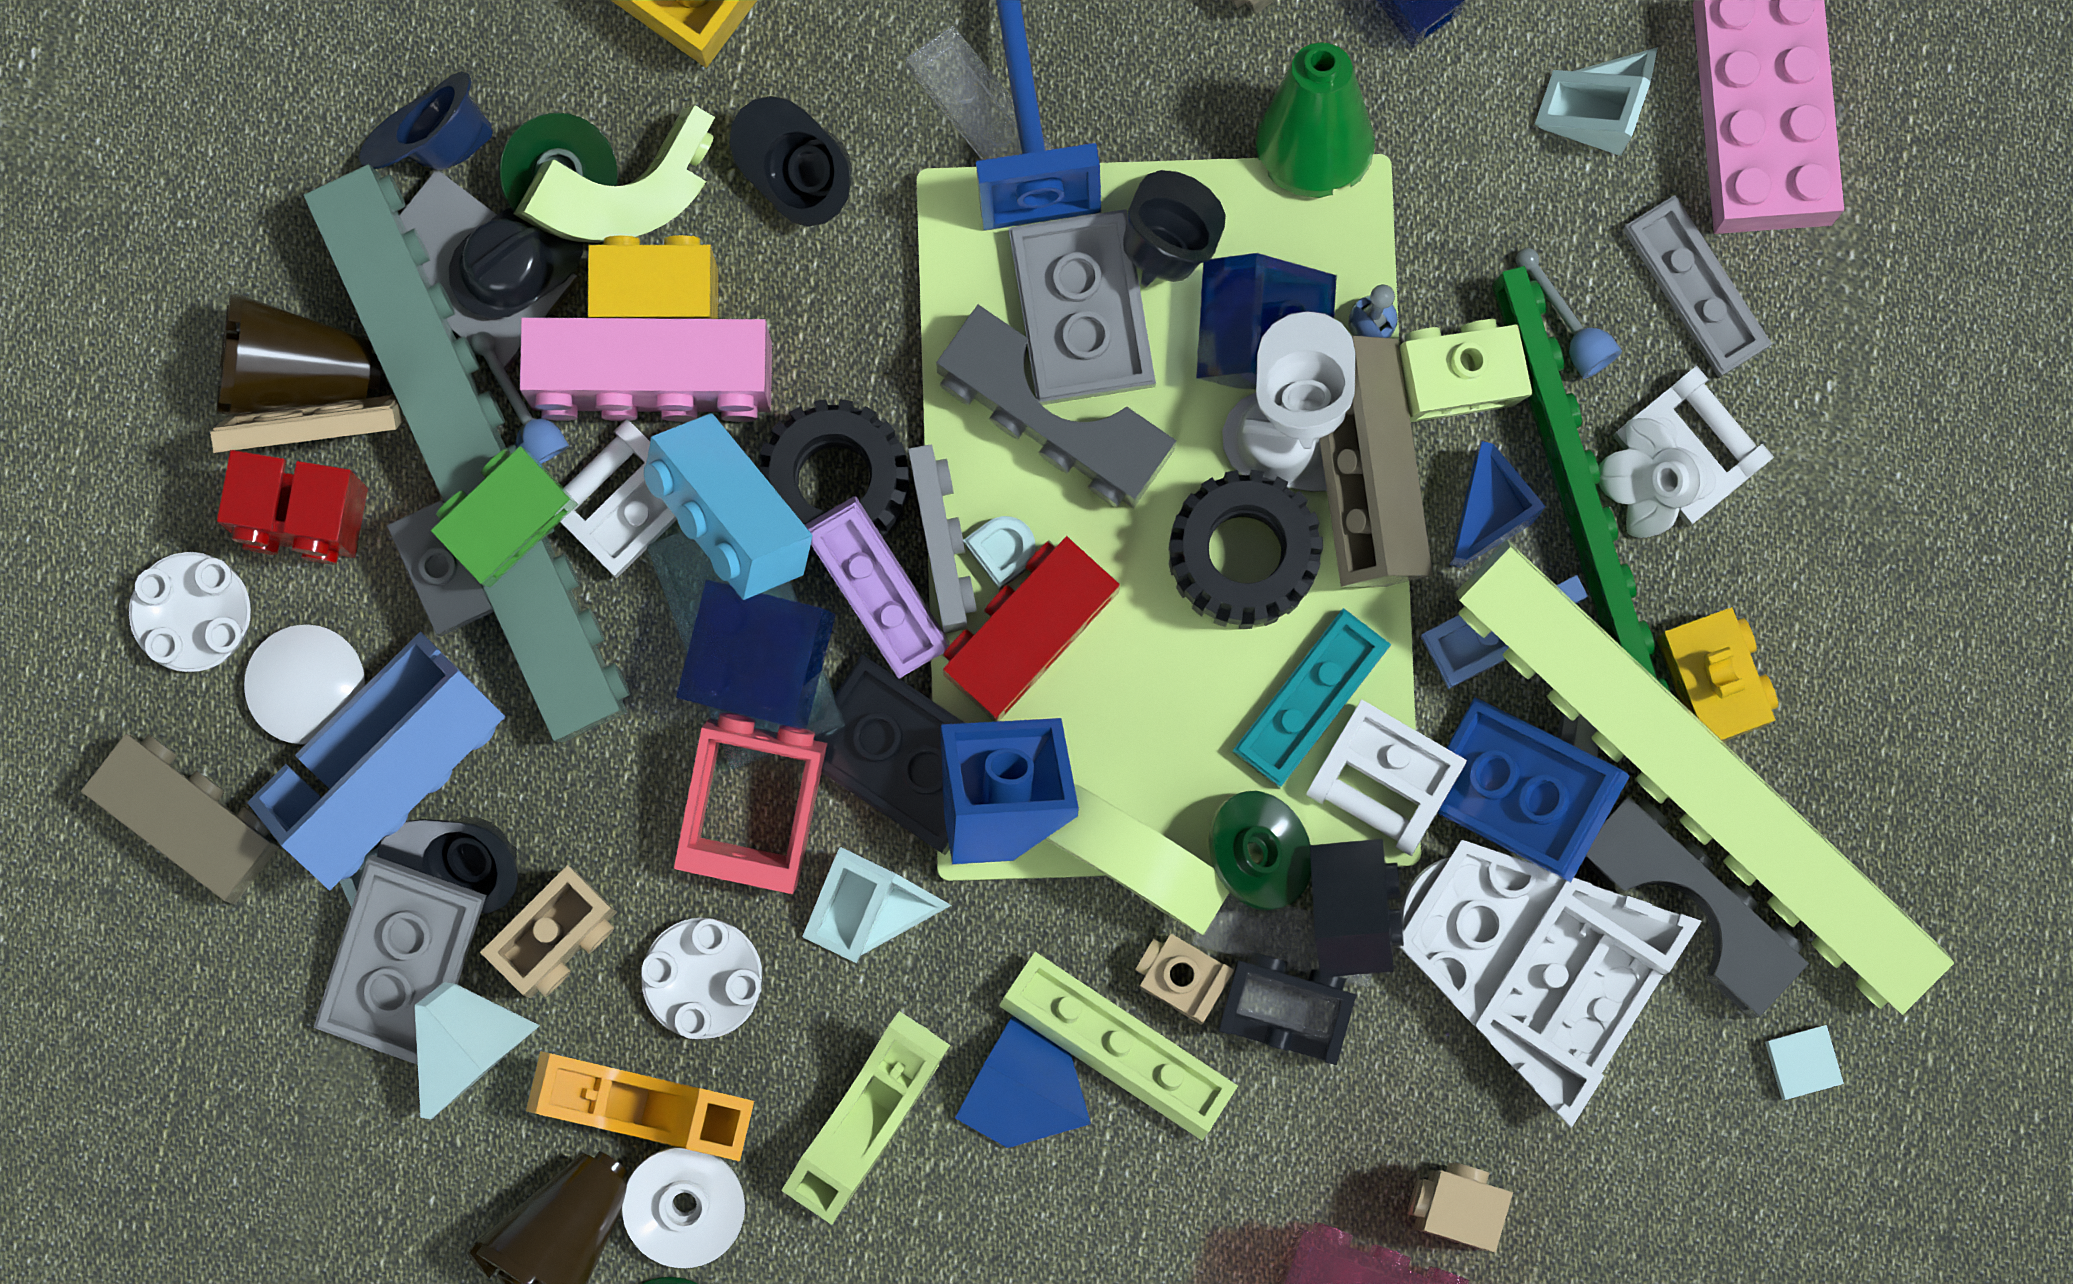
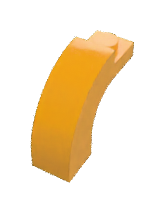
(640, 1106)

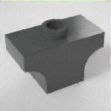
(443, 584)

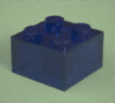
(756, 655)

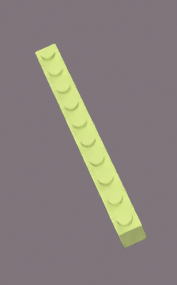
(1703, 777)

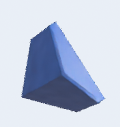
(1494, 506)
(1025, 1090)

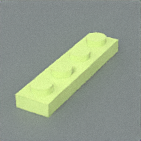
(1118, 1046)

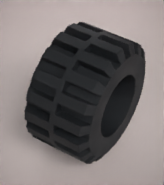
(844, 428)
(1257, 499)

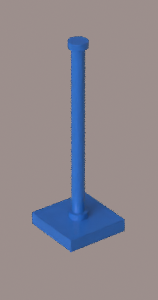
(1037, 182)

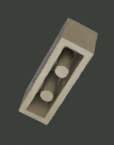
(181, 816)

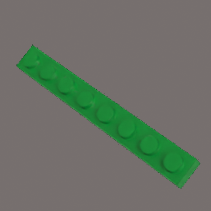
(1574, 469)

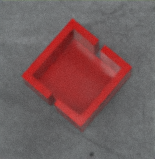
(310, 510)

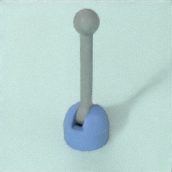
(1379, 312)
(1590, 347)
(536, 435)

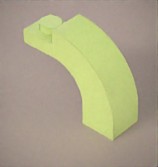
(588, 212)
(1142, 861)
(866, 1118)

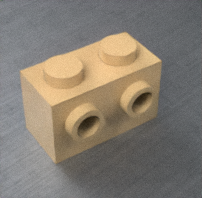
(549, 933)
(1460, 1207)

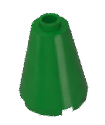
(1316, 125)

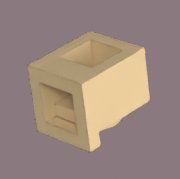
(1191, 1000)

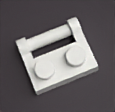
(1719, 481)
(629, 517)
(1395, 759)

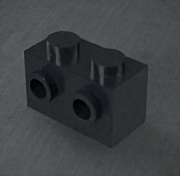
(1353, 908)

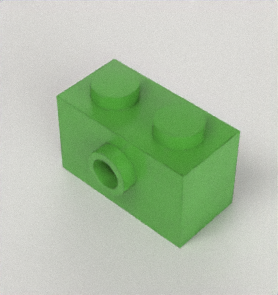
(502, 515)

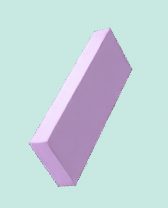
(877, 587)

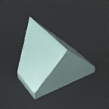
(1598, 101)
(866, 907)
(460, 1042)

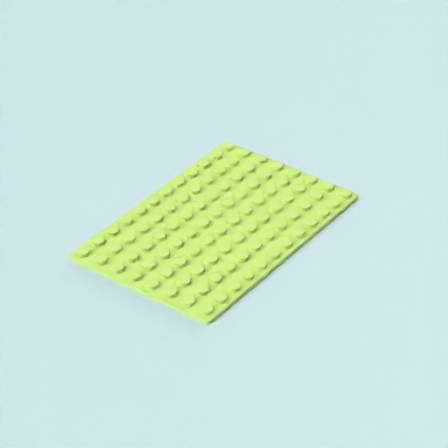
(1150, 685)

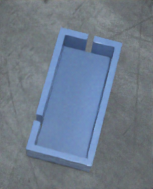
(377, 761)

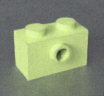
(1463, 370)

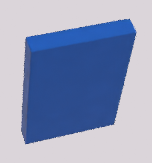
(1529, 790)

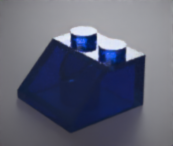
(1242, 302)

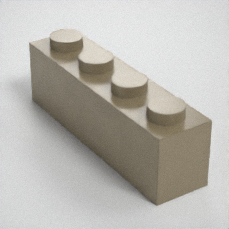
(1375, 476)

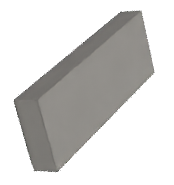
(1697, 286)

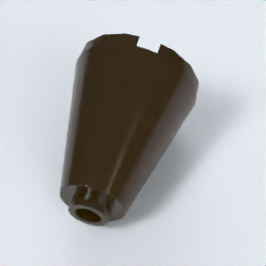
(289, 361)
(558, 1228)

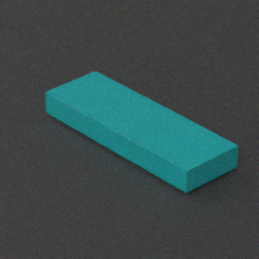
(1311, 698)

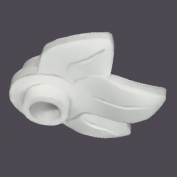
(1644, 478)

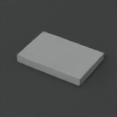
(443, 219)
(1081, 308)
(396, 949)

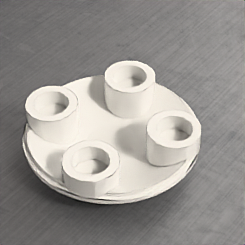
(189, 611)
(301, 681)
(702, 978)

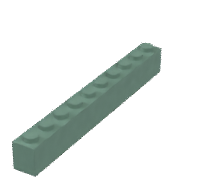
(459, 437)

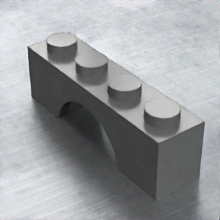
(1115, 452)
(1748, 957)

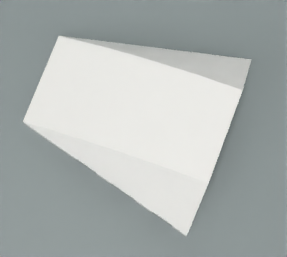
(1543, 965)

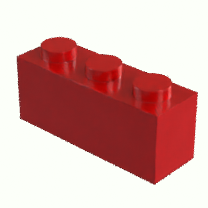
(1029, 627)

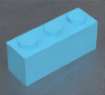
(727, 506)

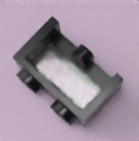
(1287, 1009)

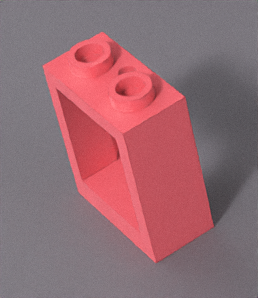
(734, 861)

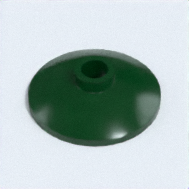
(557, 137)
(1277, 846)

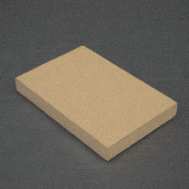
(307, 423)

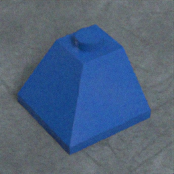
(1004, 787)

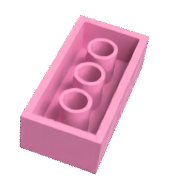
(1768, 114)
(646, 367)

